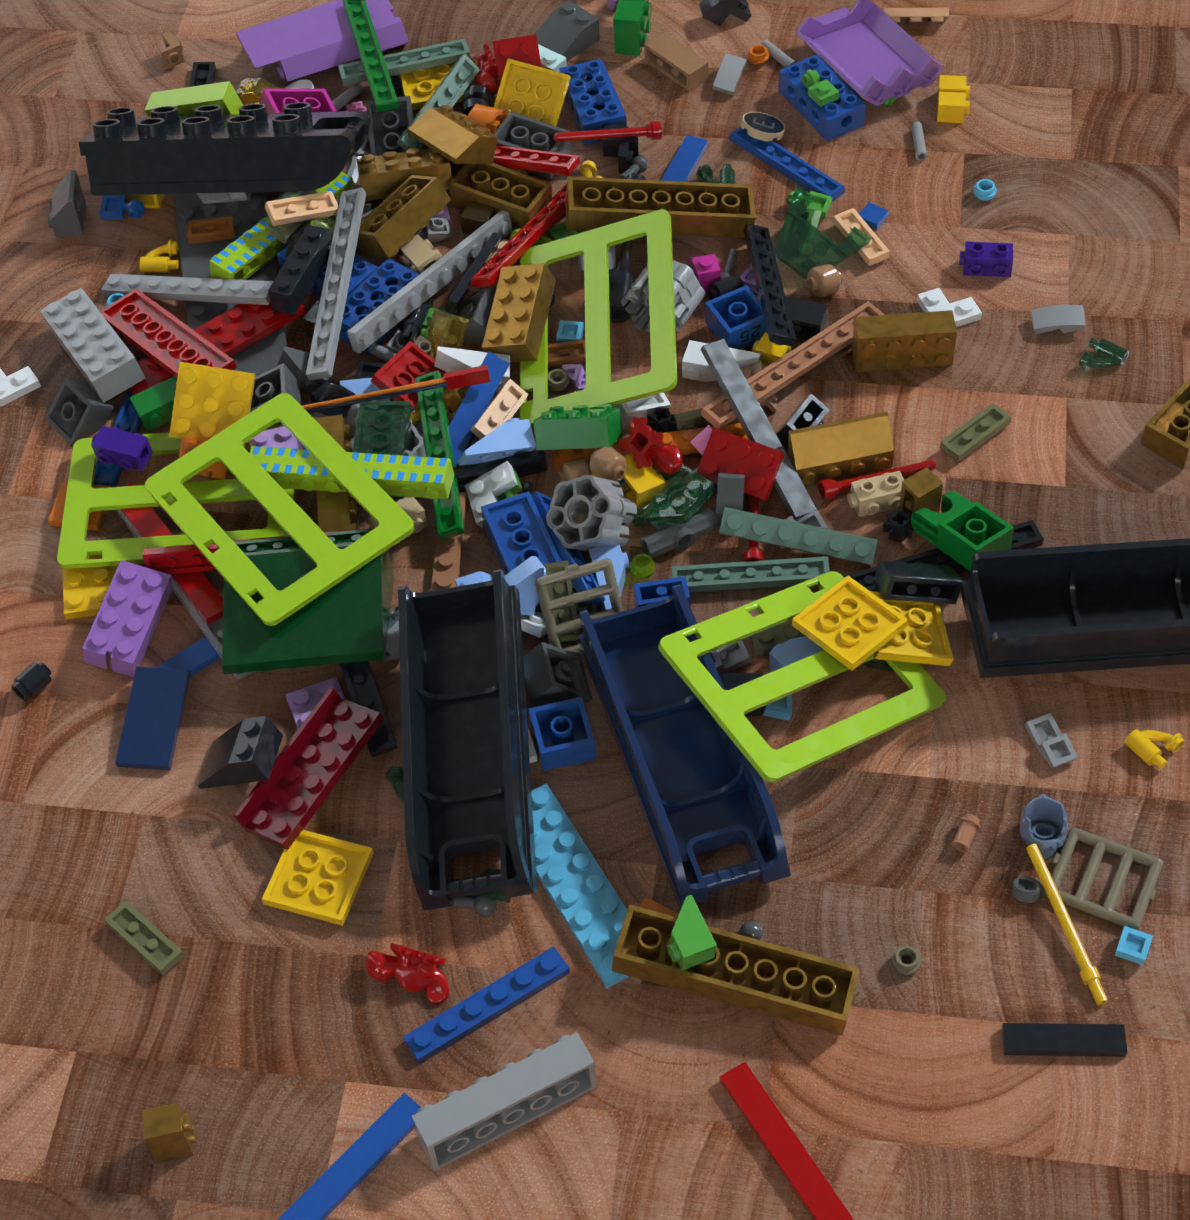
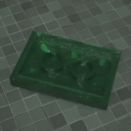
(382, 427)

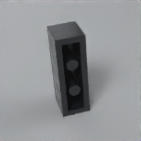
(917, 582)

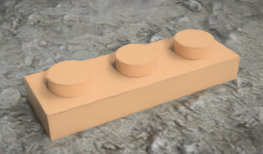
(917, 14)
(302, 208)
(875, 250)
(500, 409)

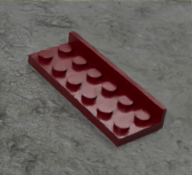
(308, 769)

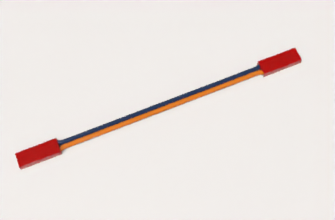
(453, 380)

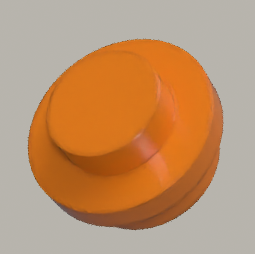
(758, 54)

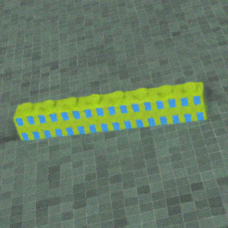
(258, 246)
(393, 473)

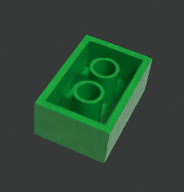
(578, 427)

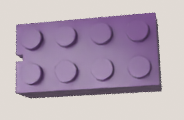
(127, 618)

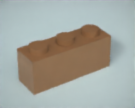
(676, 61)

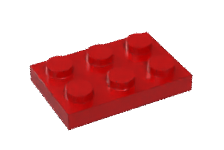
(521, 49)
(403, 369)
(741, 456)

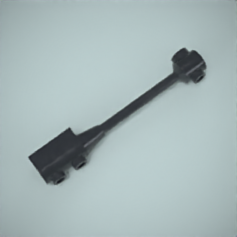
(622, 279)

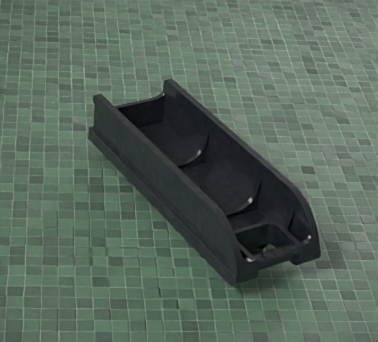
(220, 151)
(1079, 607)
(465, 739)

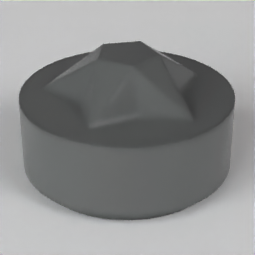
(1026, 889)

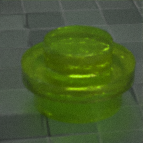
(642, 566)

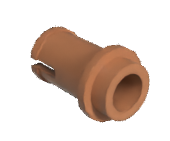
(968, 827)

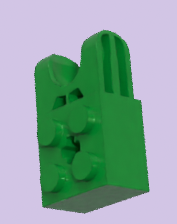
(631, 25)
(962, 528)

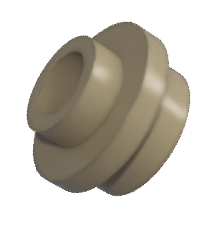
(558, 380)
(909, 953)

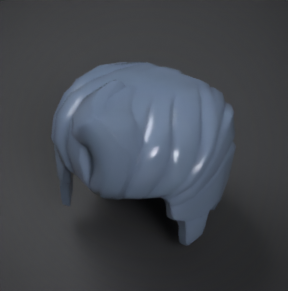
(1044, 824)

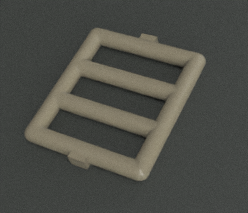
(574, 571)
(1127, 855)

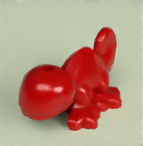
(488, 71)
(648, 443)
(412, 970)

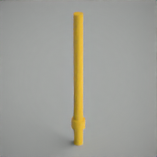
(1089, 973)

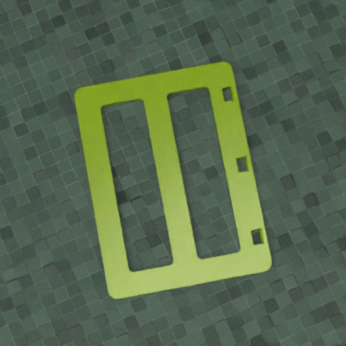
(595, 247)
(84, 499)
(229, 560)
(731, 705)

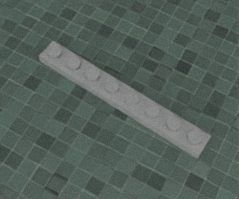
(190, 288)

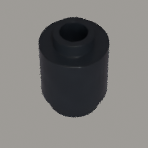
(724, 286)
(31, 681)

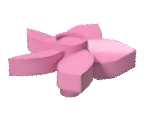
(356, 106)

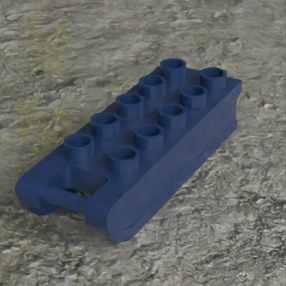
(681, 762)

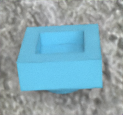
(569, 331)
(779, 709)
(1133, 945)

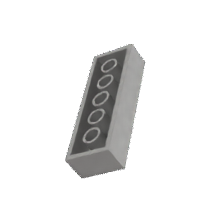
(92, 344)
(504, 1100)

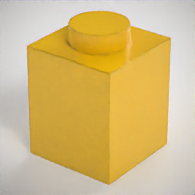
(769, 351)

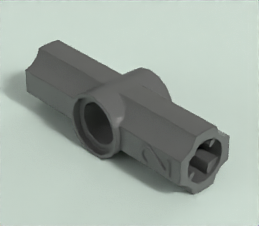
(679, 535)

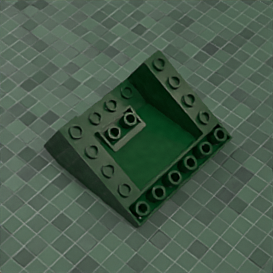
(334, 628)

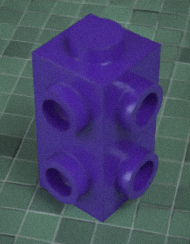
(987, 259)
(121, 448)

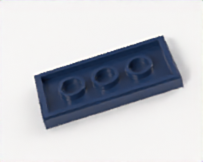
(153, 718)

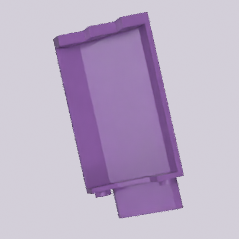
(317, 38)
(870, 51)

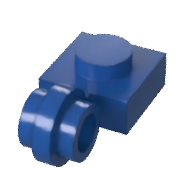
(115, 206)

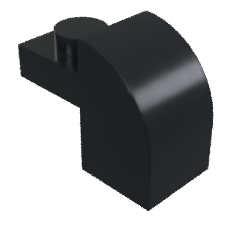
(719, 10)
(623, 148)

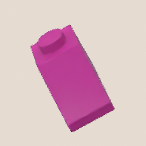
(705, 269)

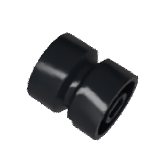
(475, 95)
(330, 391)

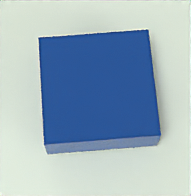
(874, 215)

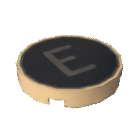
(762, 126)

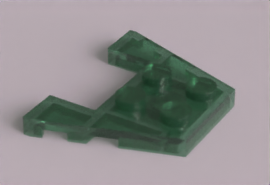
(806, 247)
(677, 501)

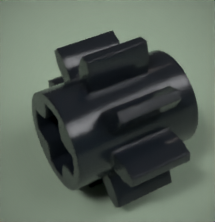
(661, 420)
(898, 526)

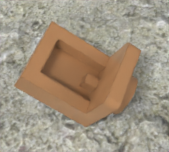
(172, 53)

